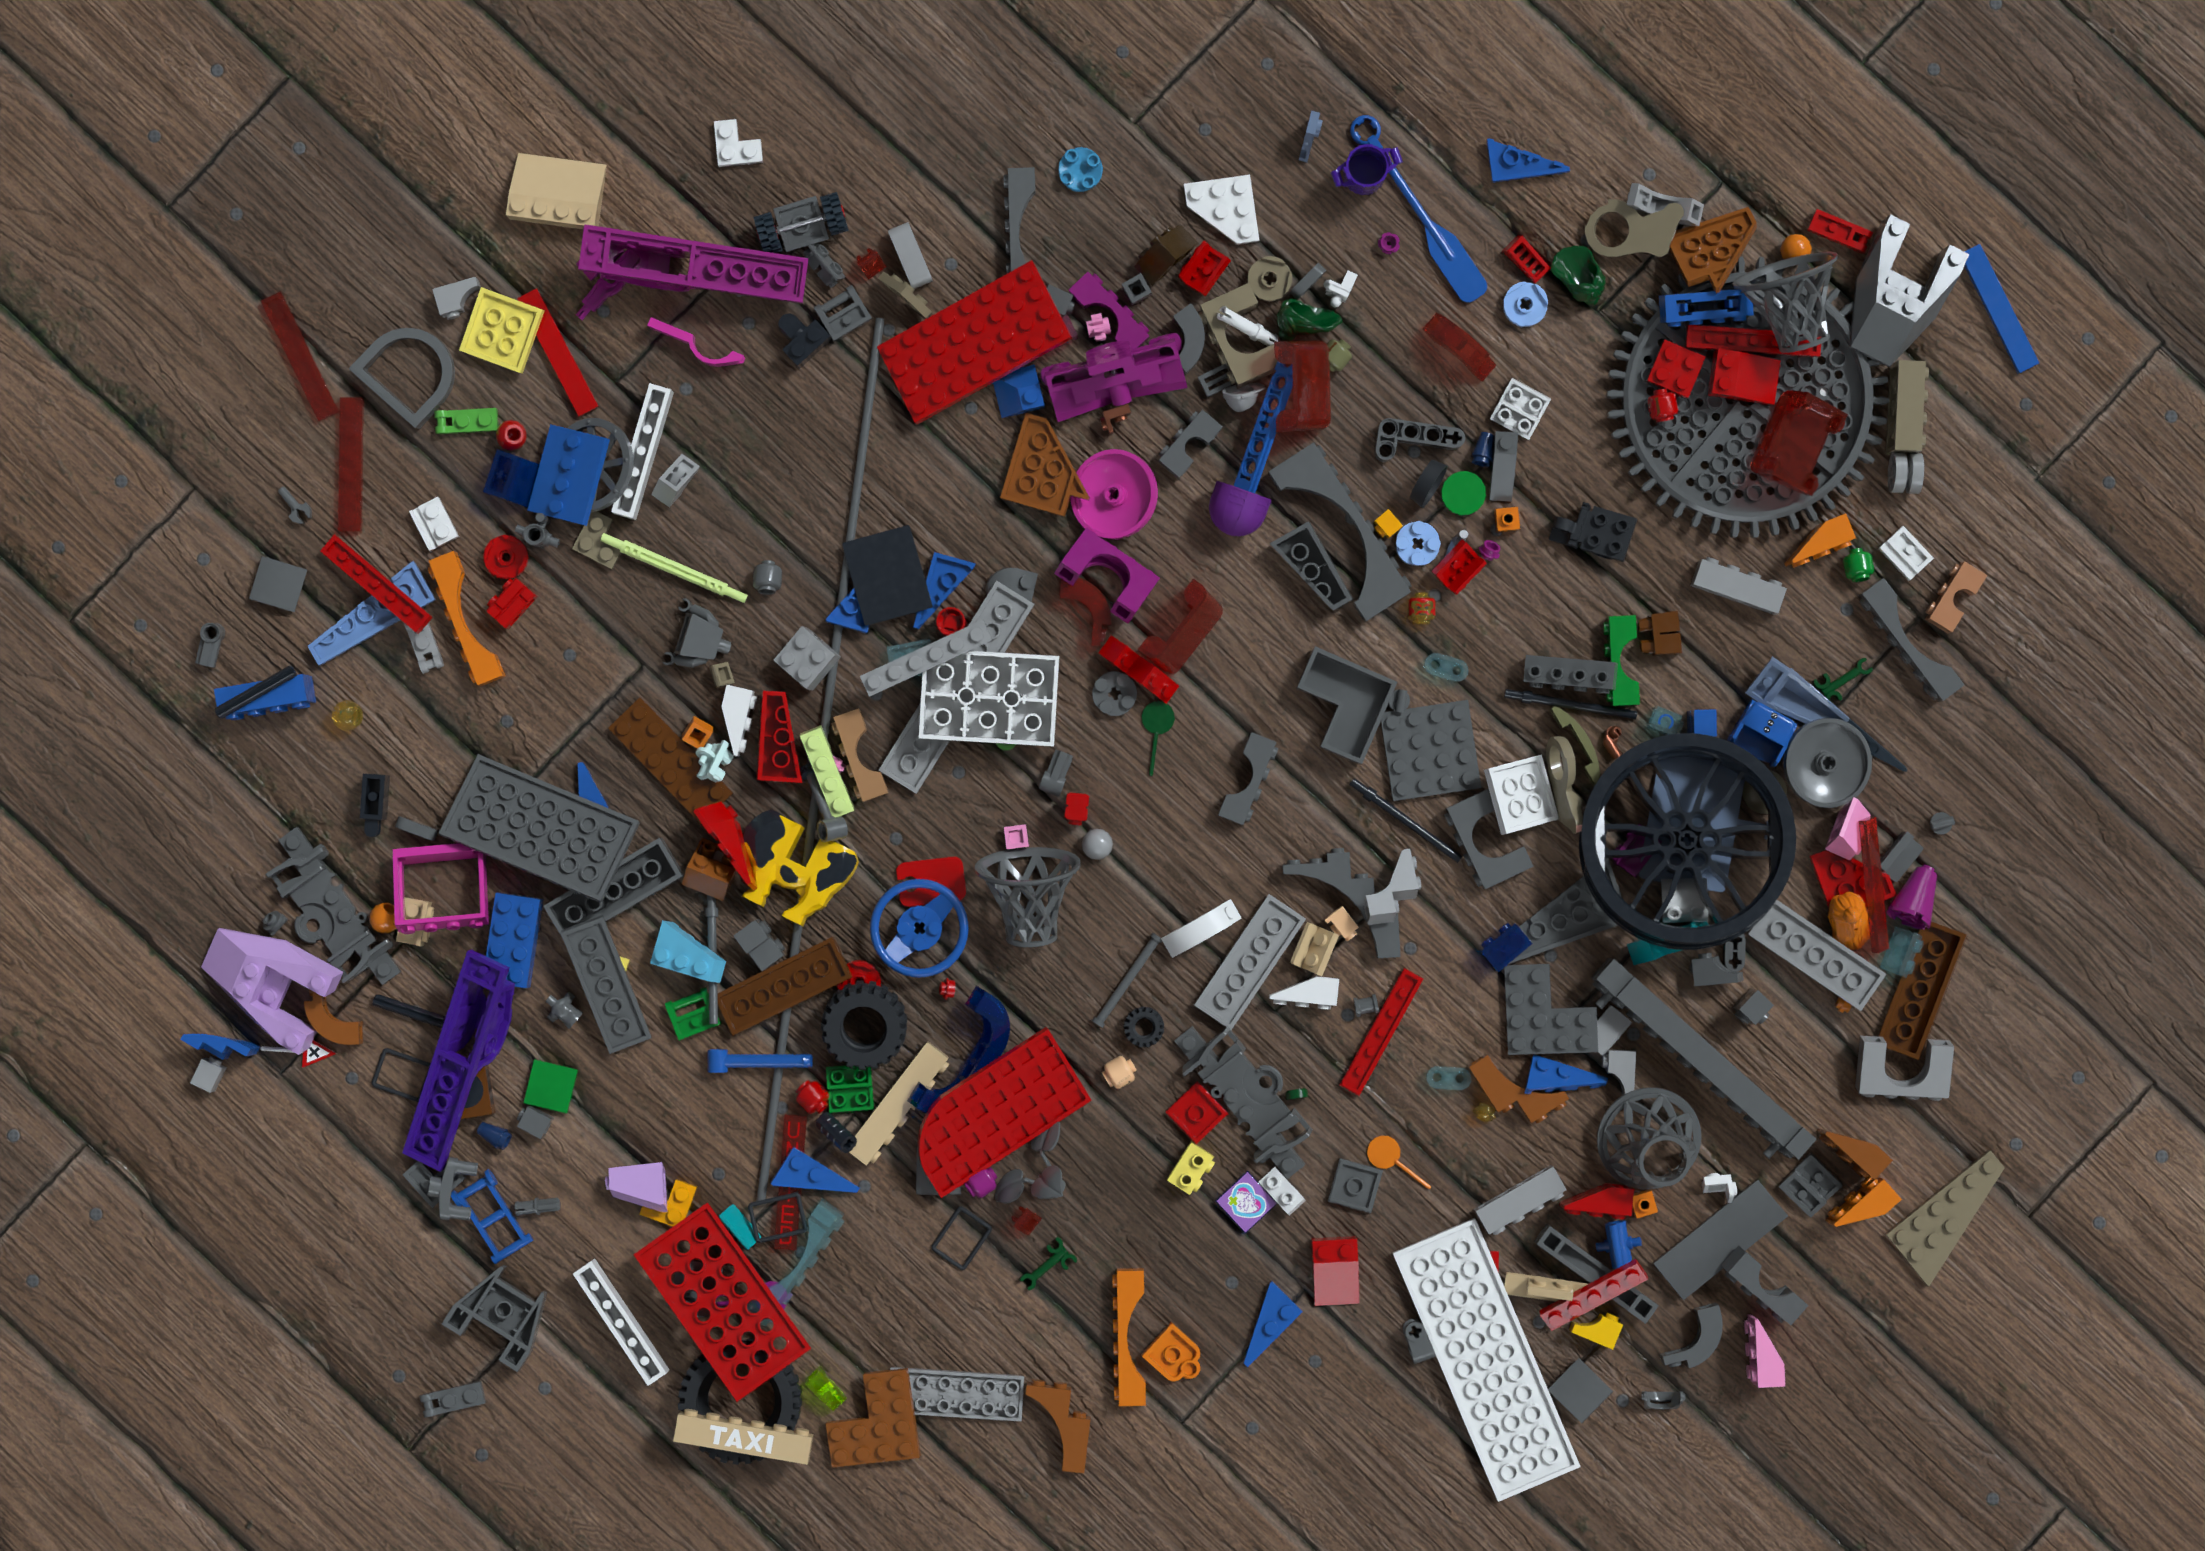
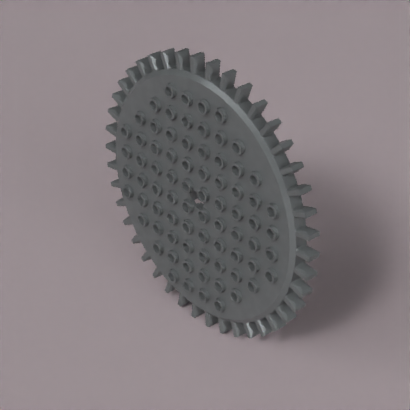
(1755, 505)

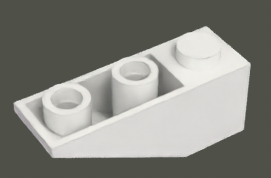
(736, 711)
(1313, 990)

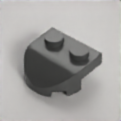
(1016, 579)

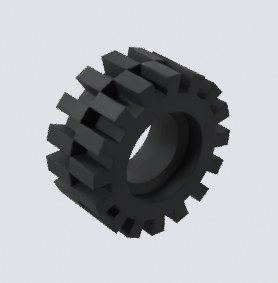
(1154, 1036)

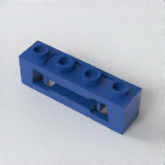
(1669, 308)

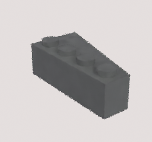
(1311, 561)

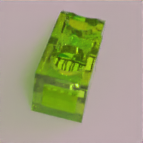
(825, 1389)

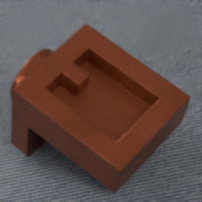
(1117, 414)

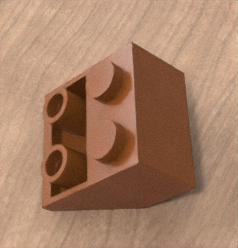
(709, 870)

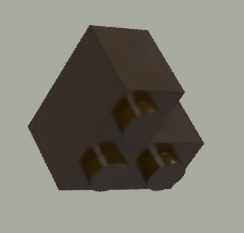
(1165, 253)

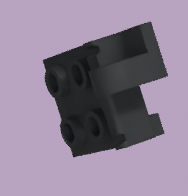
(1597, 531)

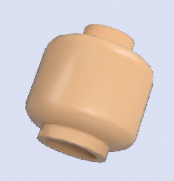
(1119, 1072)

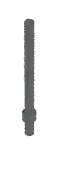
(711, 913)

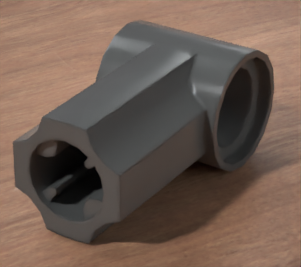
(209, 647)
(1054, 777)

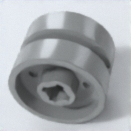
(1905, 472)

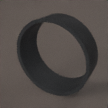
(1428, 483)

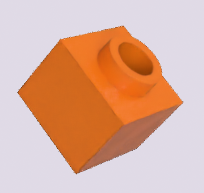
(1501, 525)
(694, 738)
(1646, 1195)

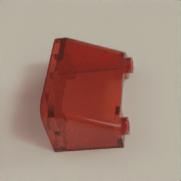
(1310, 385)
(1796, 440)
(1173, 653)

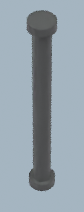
(1129, 977)

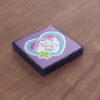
(1246, 1201)

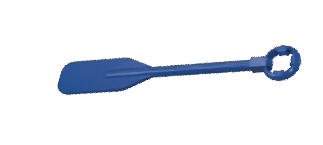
(1442, 244)

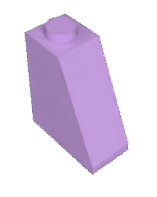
(639, 1185)

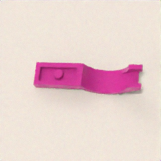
(732, 359)

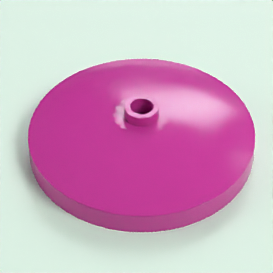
(1105, 476)

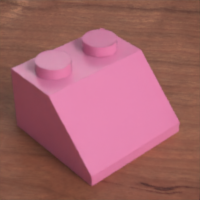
(1845, 833)

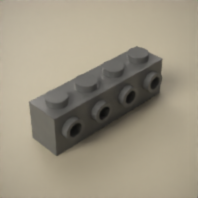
(1570, 672)

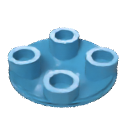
(1080, 169)

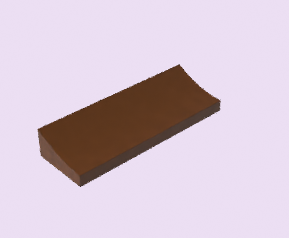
(1923, 991)

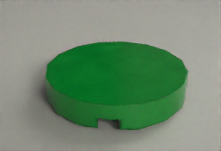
(1463, 493)

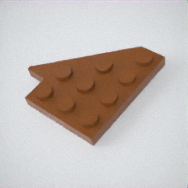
(1712, 247)
(1041, 470)

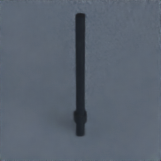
(1528, 697)
(1370, 795)

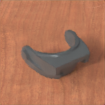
(1675, 1399)

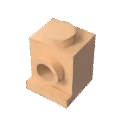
(1342, 923)

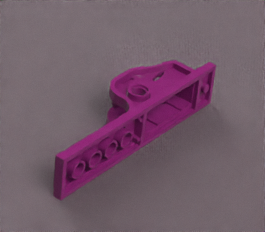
(709, 267)

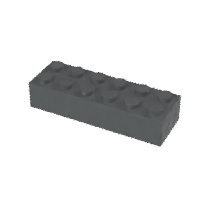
(635, 880)

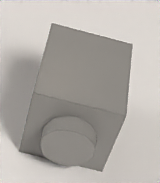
(208, 1074)

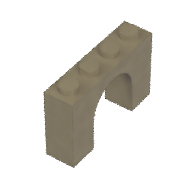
(1242, 367)

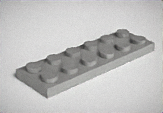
(1818, 955)
(1250, 961)

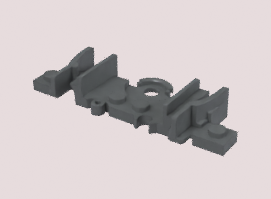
(333, 909)
(1245, 1097)

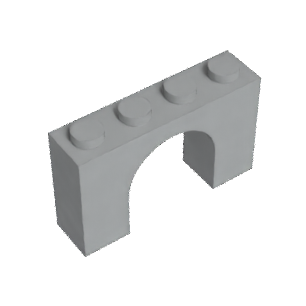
(1931, 1082)

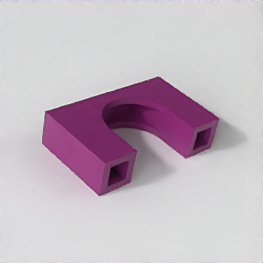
(1135, 578)

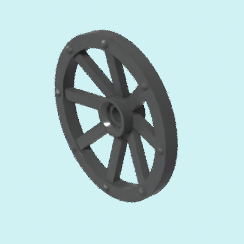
(627, 460)

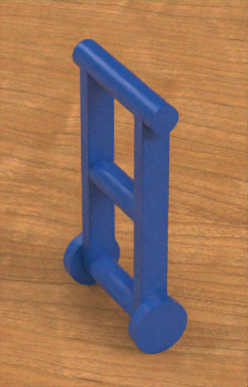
(490, 1181)

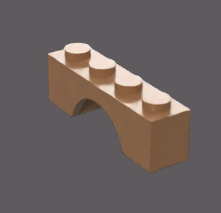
(850, 728)

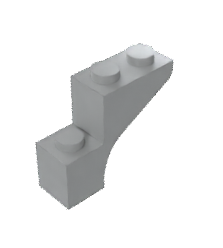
(1403, 886)

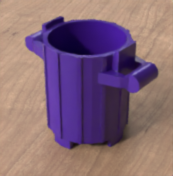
(1366, 168)

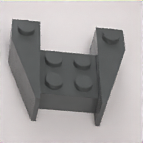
(504, 1311)

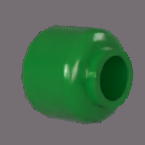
(1858, 565)

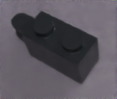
(374, 802)

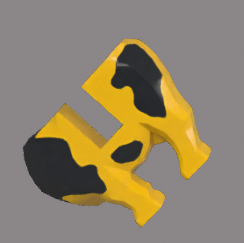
(770, 843)

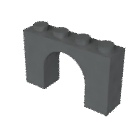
(1487, 870)

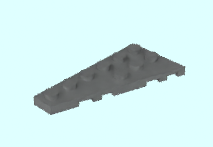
(1567, 918)

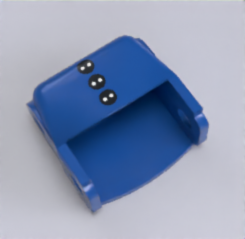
(1763, 732)

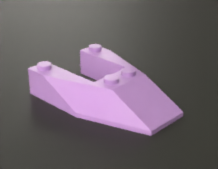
(257, 975)

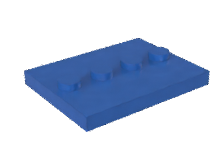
(568, 474)

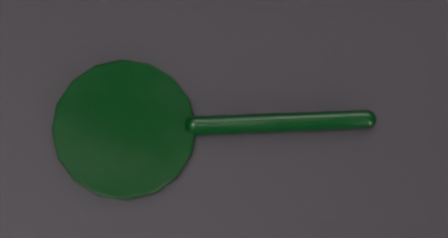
(1157, 719)

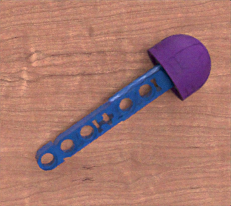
(1237, 507)

